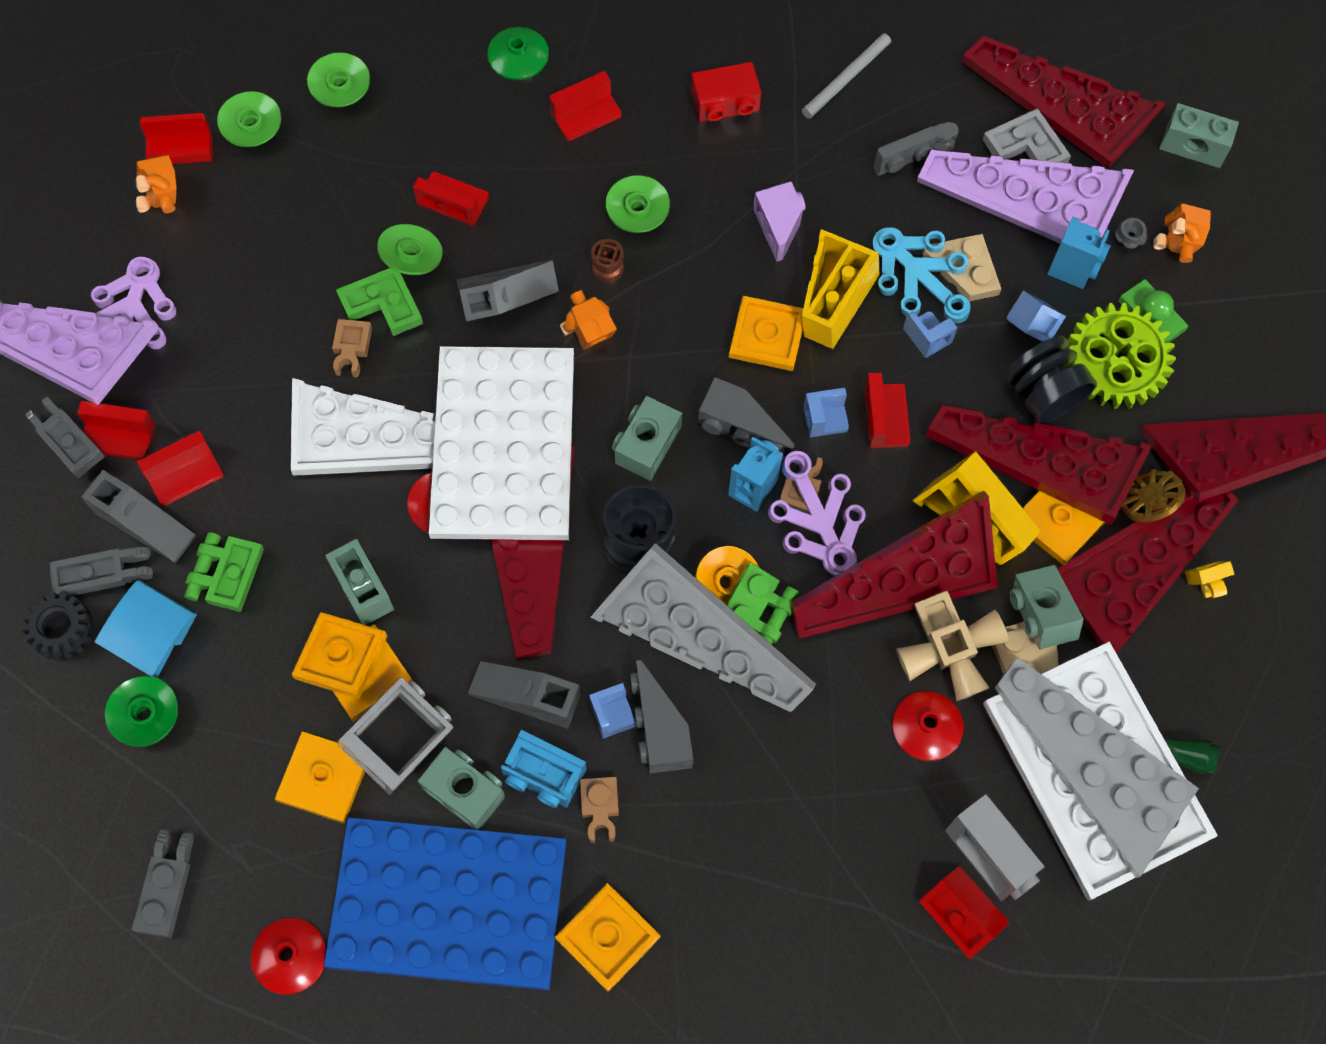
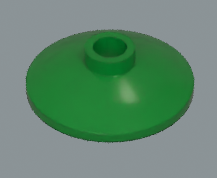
(520, 62)
(132, 698)

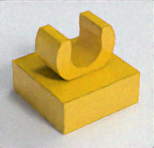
(1210, 578)

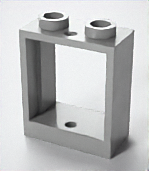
(367, 760)
(995, 849)

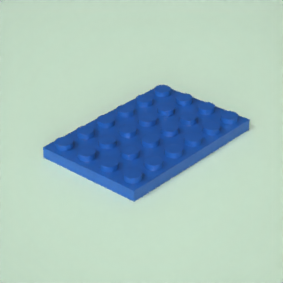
(447, 904)

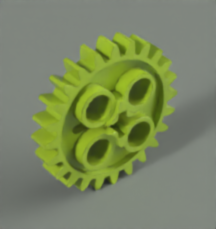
(1142, 338)

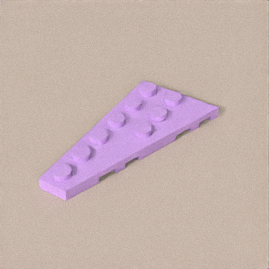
(1027, 191)
(72, 345)

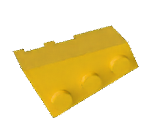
(837, 287)
(1011, 525)

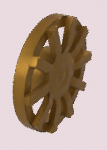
(1154, 496)

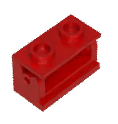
(726, 92)

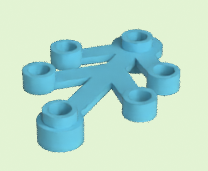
(918, 270)

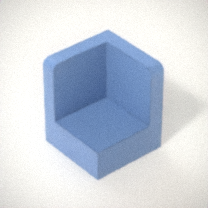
(1035, 317)
(928, 332)
(826, 412)
(612, 710)

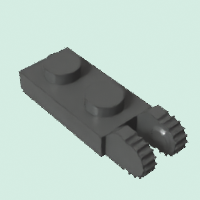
(915, 147)
(66, 439)
(98, 571)
(163, 887)

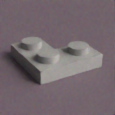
(1026, 134)

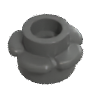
(1132, 226)

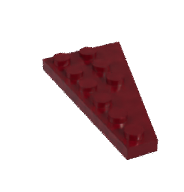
(1072, 102)
(1233, 453)
(1055, 460)
(941, 556)
(1134, 568)
(530, 589)

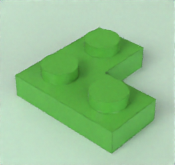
(381, 292)

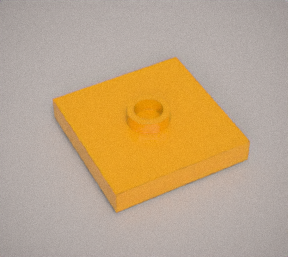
(767, 333)
(1061, 526)
(339, 655)
(383, 676)
(320, 779)
(607, 937)

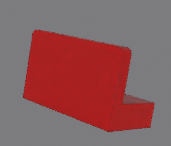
(584, 106)
(180, 136)
(450, 197)
(886, 413)
(118, 429)
(180, 468)
(964, 912)

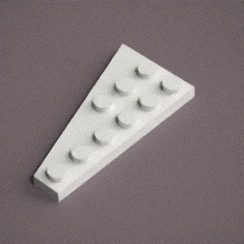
(356, 433)

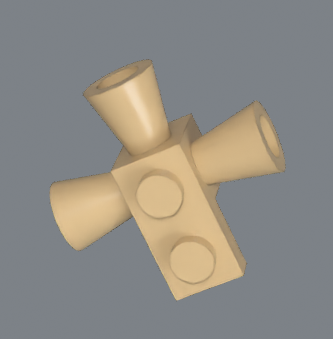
(951, 644)

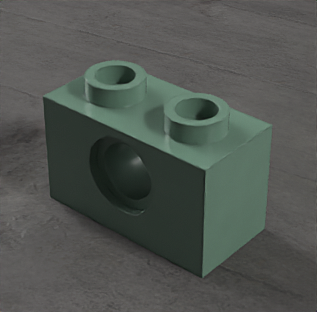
(1199, 135)
(646, 456)
(359, 582)
(1046, 607)
(471, 807)

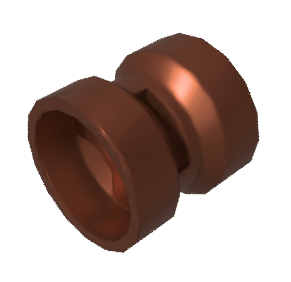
(603, 266)

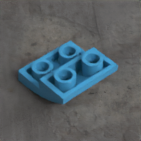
(145, 628)

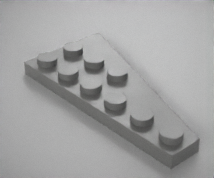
(693, 625)
(1110, 775)

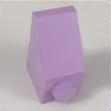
(779, 216)

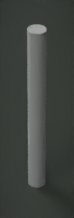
(846, 76)

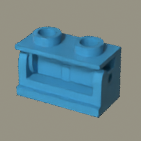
(1079, 254)
(755, 474)
(543, 770)

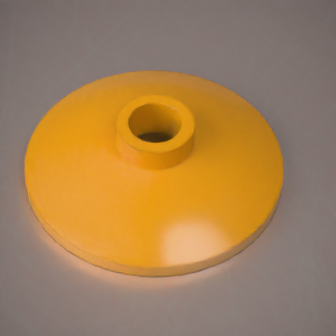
(720, 562)

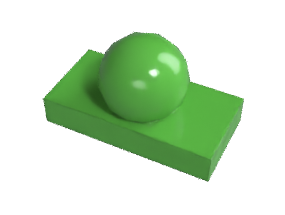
(1158, 303)

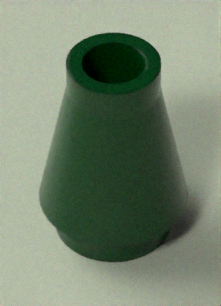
(1194, 754)

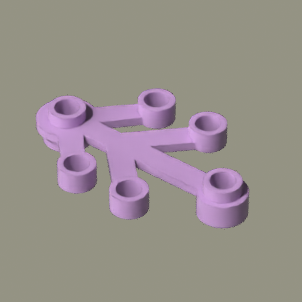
(131, 305)
(820, 519)

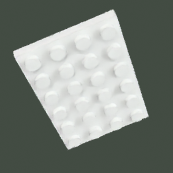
(502, 444)
(1106, 689)

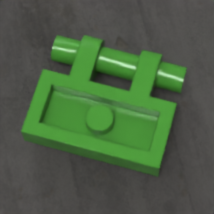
(233, 573)
(751, 596)

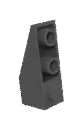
(506, 289)
(737, 415)
(137, 516)
(526, 692)
(665, 730)

